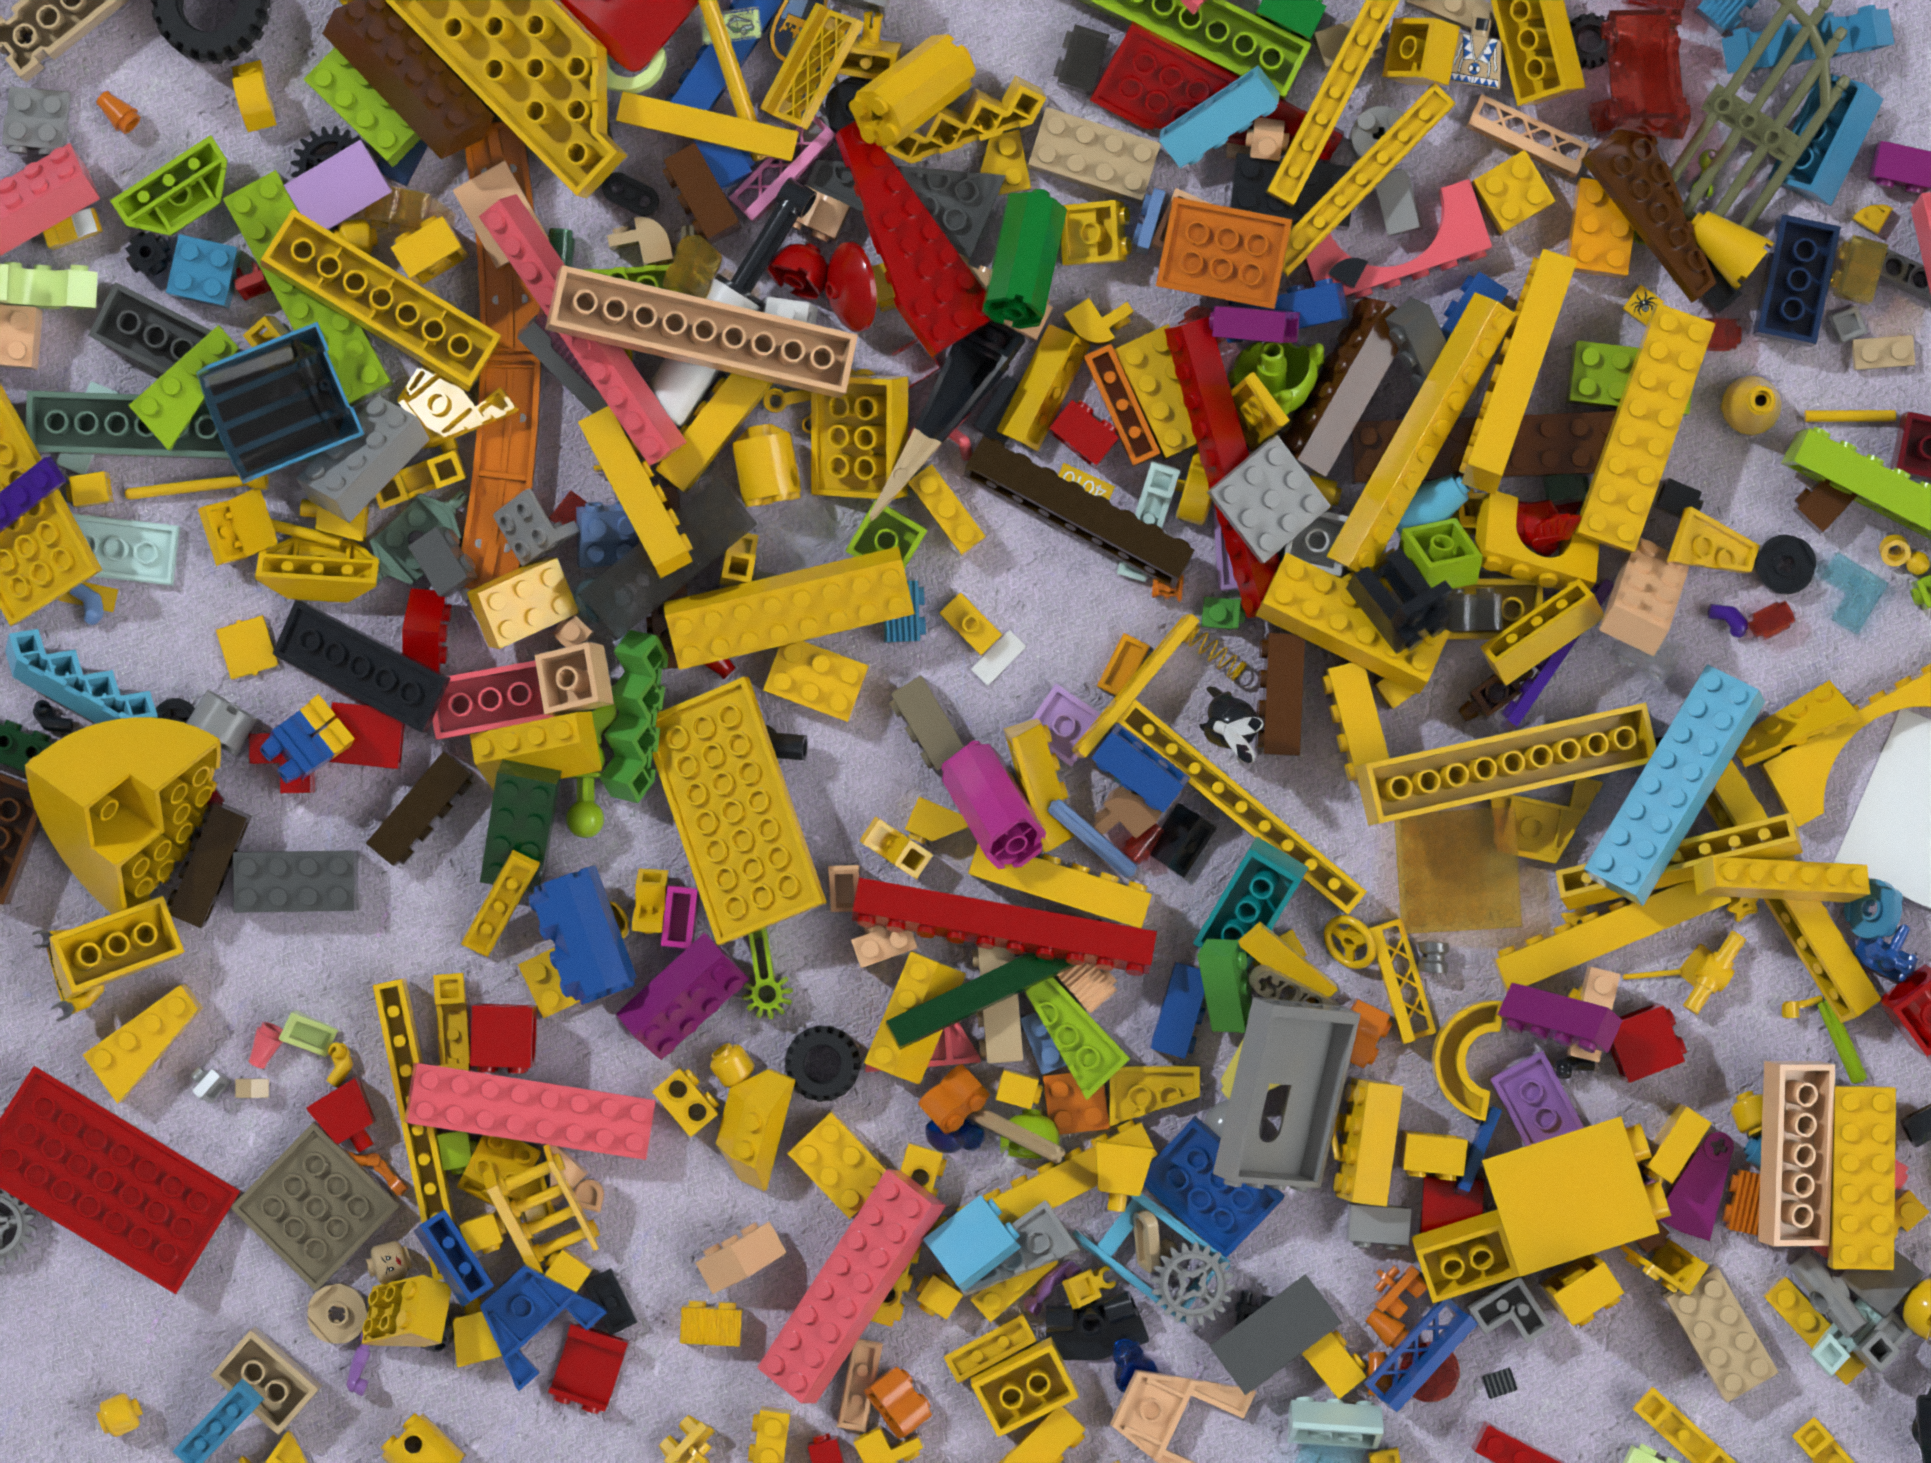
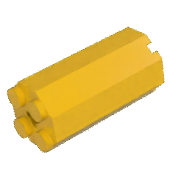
(912, 90)

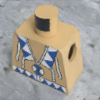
(1478, 56)

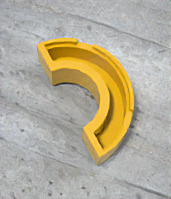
(1450, 1055)

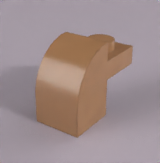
(1128, 809)

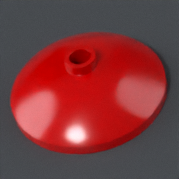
(851, 287)

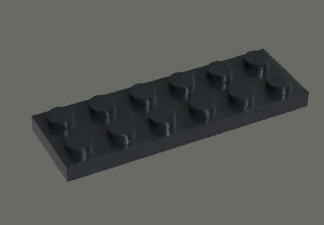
(361, 666)

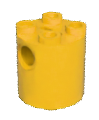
(766, 466)
(435, 1444)

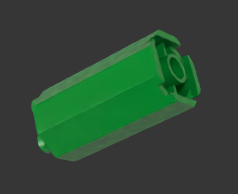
(1024, 259)

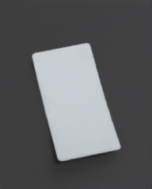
(998, 657)

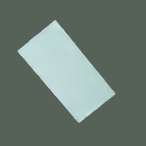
(132, 548)

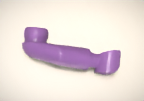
(1056, 1275)
(360, 1358)

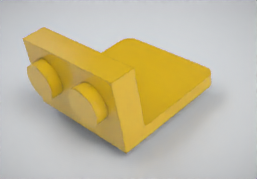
(238, 527)
(1673, 1264)

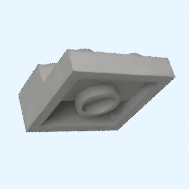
(36, 120)

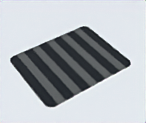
(1499, 1383)

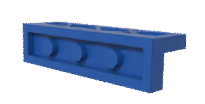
(1428, 1361)

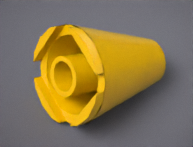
(1729, 246)

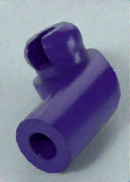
(1733, 617)

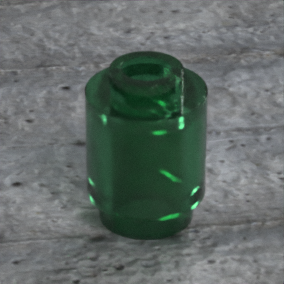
(563, 243)

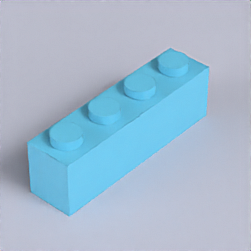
(1219, 117)

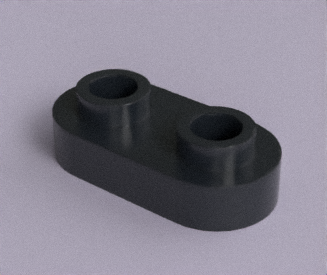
(631, 194)

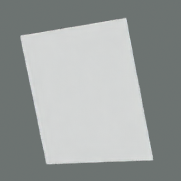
(1895, 813)

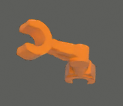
(381, 1167)

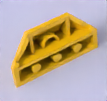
(317, 571)
(754, 1125)

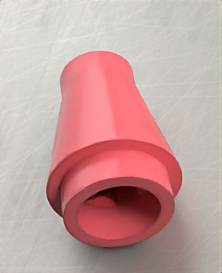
(265, 1044)

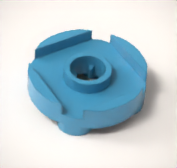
(1885, 919)

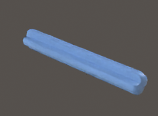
(1092, 838)

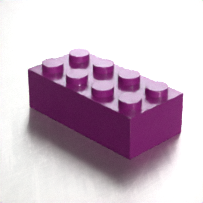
(682, 996)

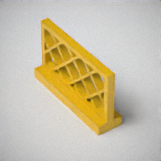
(806, 55)

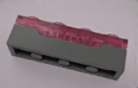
(560, 361)

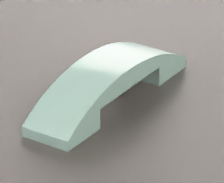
(1153, 505)
(1834, 1348)

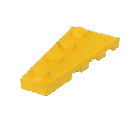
(1809, 715)

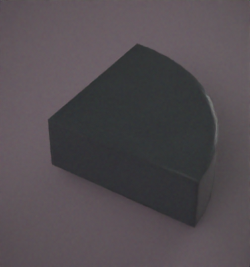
(1348, 271)

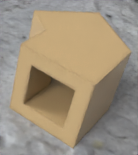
(252, 1088)

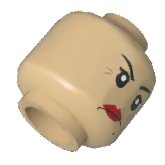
(389, 1262)

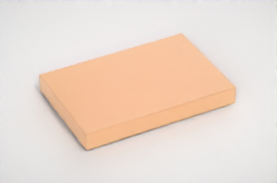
(480, 194)

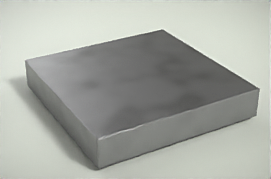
(1883, 1288)

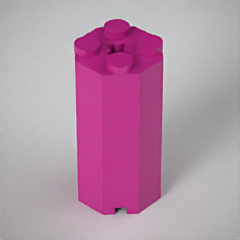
(993, 805)

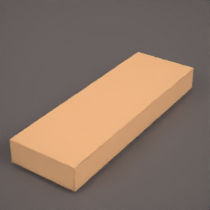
(860, 1374)

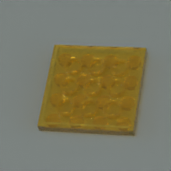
(1458, 870)

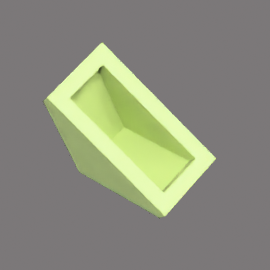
(308, 1033)

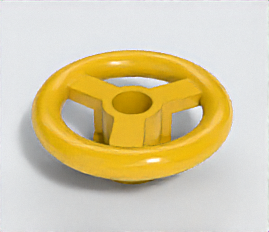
(1351, 939)

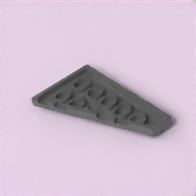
(954, 199)

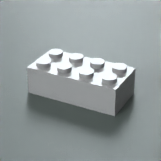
(357, 470)

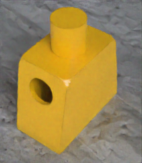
(332, 524)
(1121, 1171)
(473, 1336)

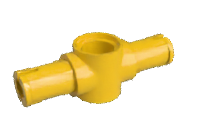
(1714, 972)

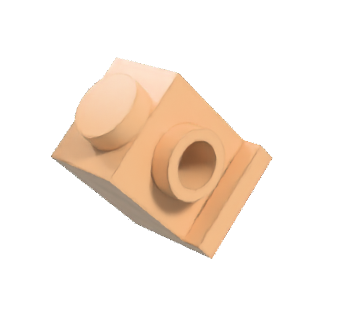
(573, 631)

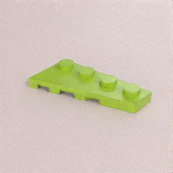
(177, 394)
(1079, 1039)

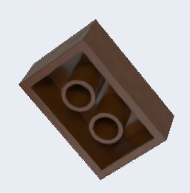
(700, 194)

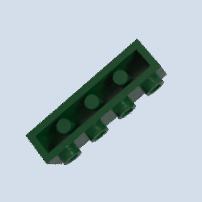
(19, 746)

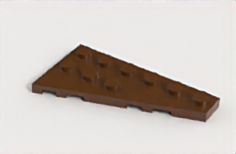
(1647, 196)

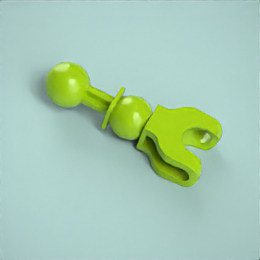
(585, 816)

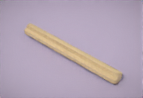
(1018, 1134)

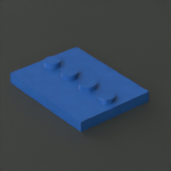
(1186, 1184)

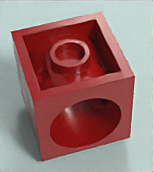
(1910, 1009)
(503, 1037)
(1646, 1043)

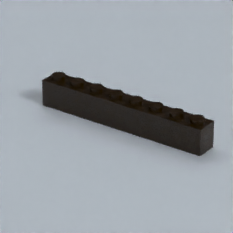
(1079, 512)

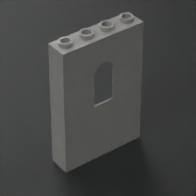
(1294, 1047)

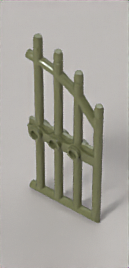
(1755, 125)

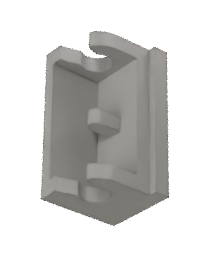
(1398, 203)

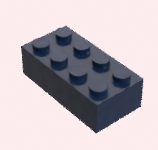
(1796, 280)

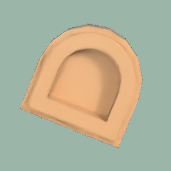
(590, 1194)

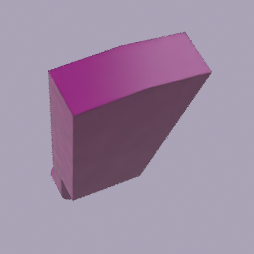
(1699, 1187)

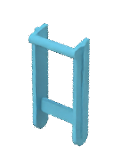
(1123, 1227)

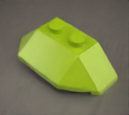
(176, 191)

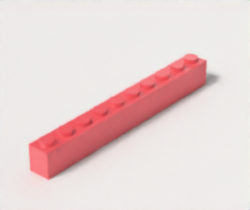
(603, 363)

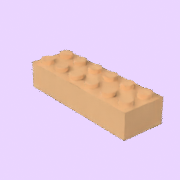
(1796, 1153)

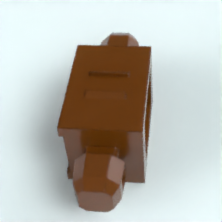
(1470, 709)

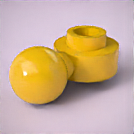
(1916, 562)

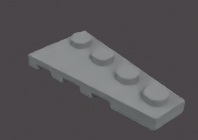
(1041, 1242)

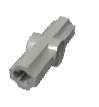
(1829, 1295)

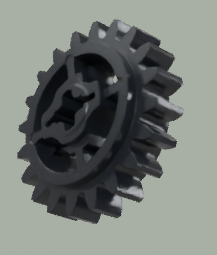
(308, 155)

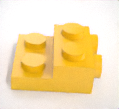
(1095, 233)

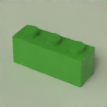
(1225, 984)

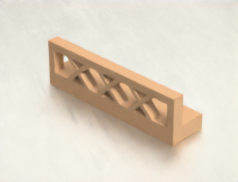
(1520, 142)

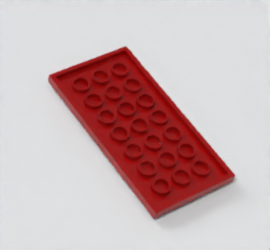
(108, 1181)

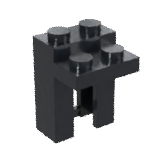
(1423, 607)

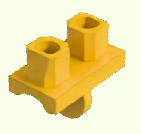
(692, 1447)

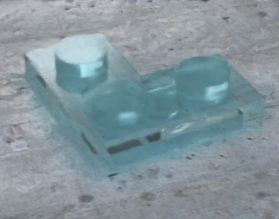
(1861, 589)

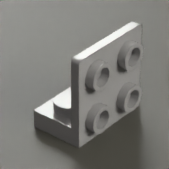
(529, 528)

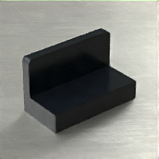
(994, 411)
(1182, 839)

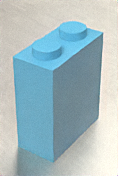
(973, 1242)

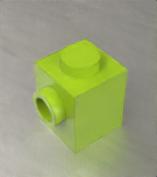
(456, 1150)

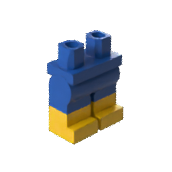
(297, 746)

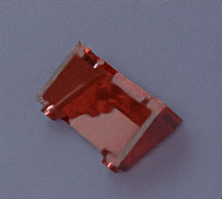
(1646, 72)

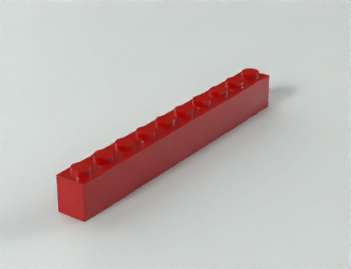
(1218, 440)
(1003, 926)

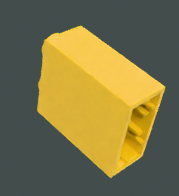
(1575, 1194)

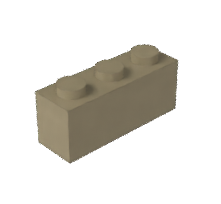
(926, 722)

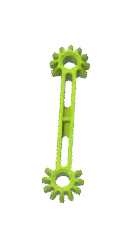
(763, 933)

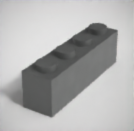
(1417, 338)

